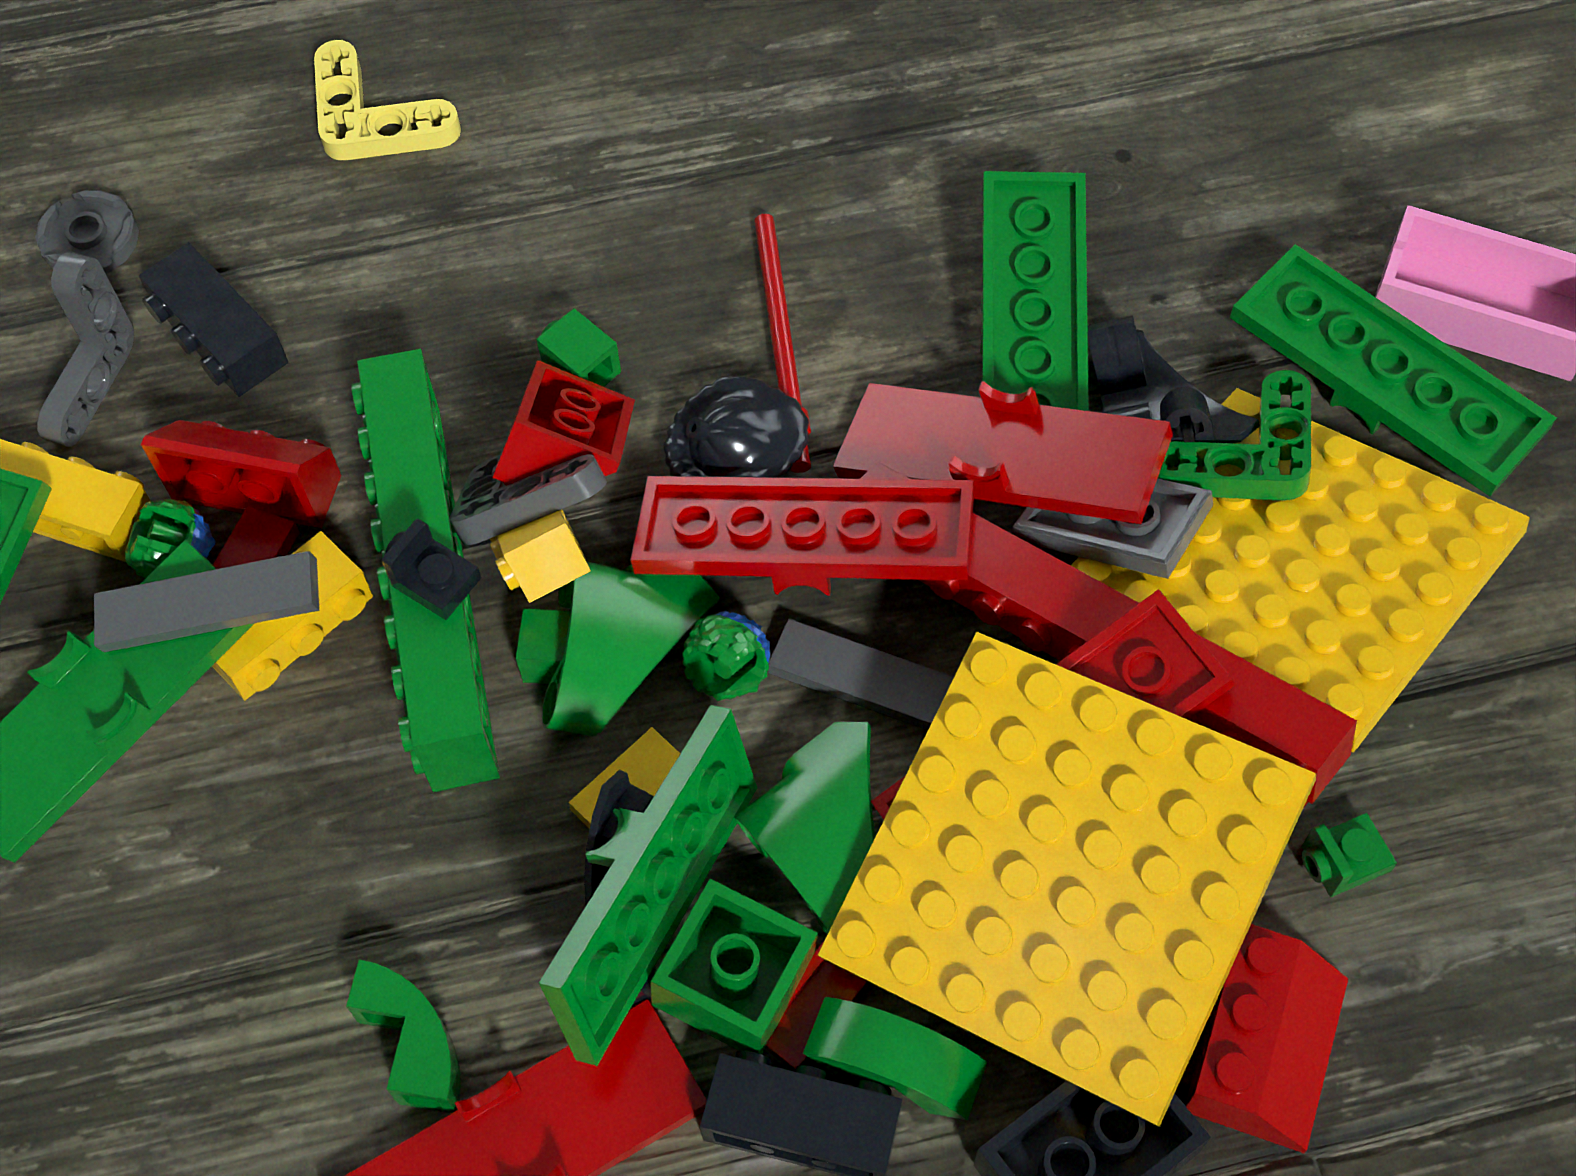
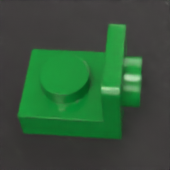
(1346, 854)

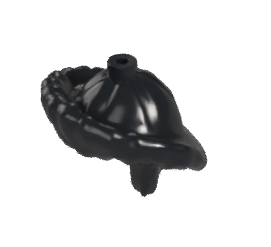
(736, 431)

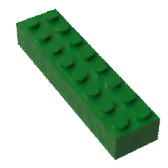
(437, 658)

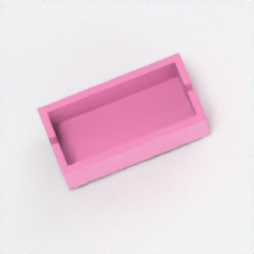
(1484, 291)

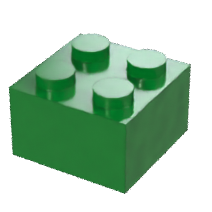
(733, 968)

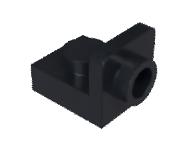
(428, 570)

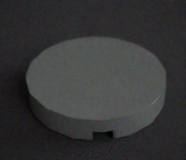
(88, 225)

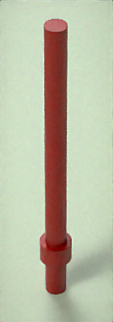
(779, 320)

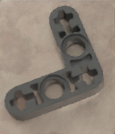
(103, 349)
(492, 508)

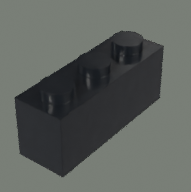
(212, 320)
(801, 1116)

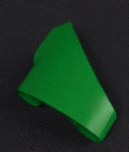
(615, 639)
(818, 817)

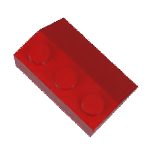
(563, 420)
(244, 469)
(1269, 1040)

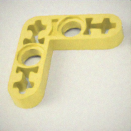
(364, 123)

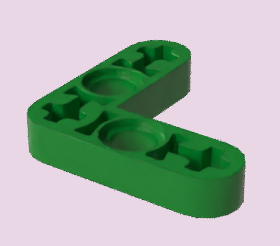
(1258, 461)

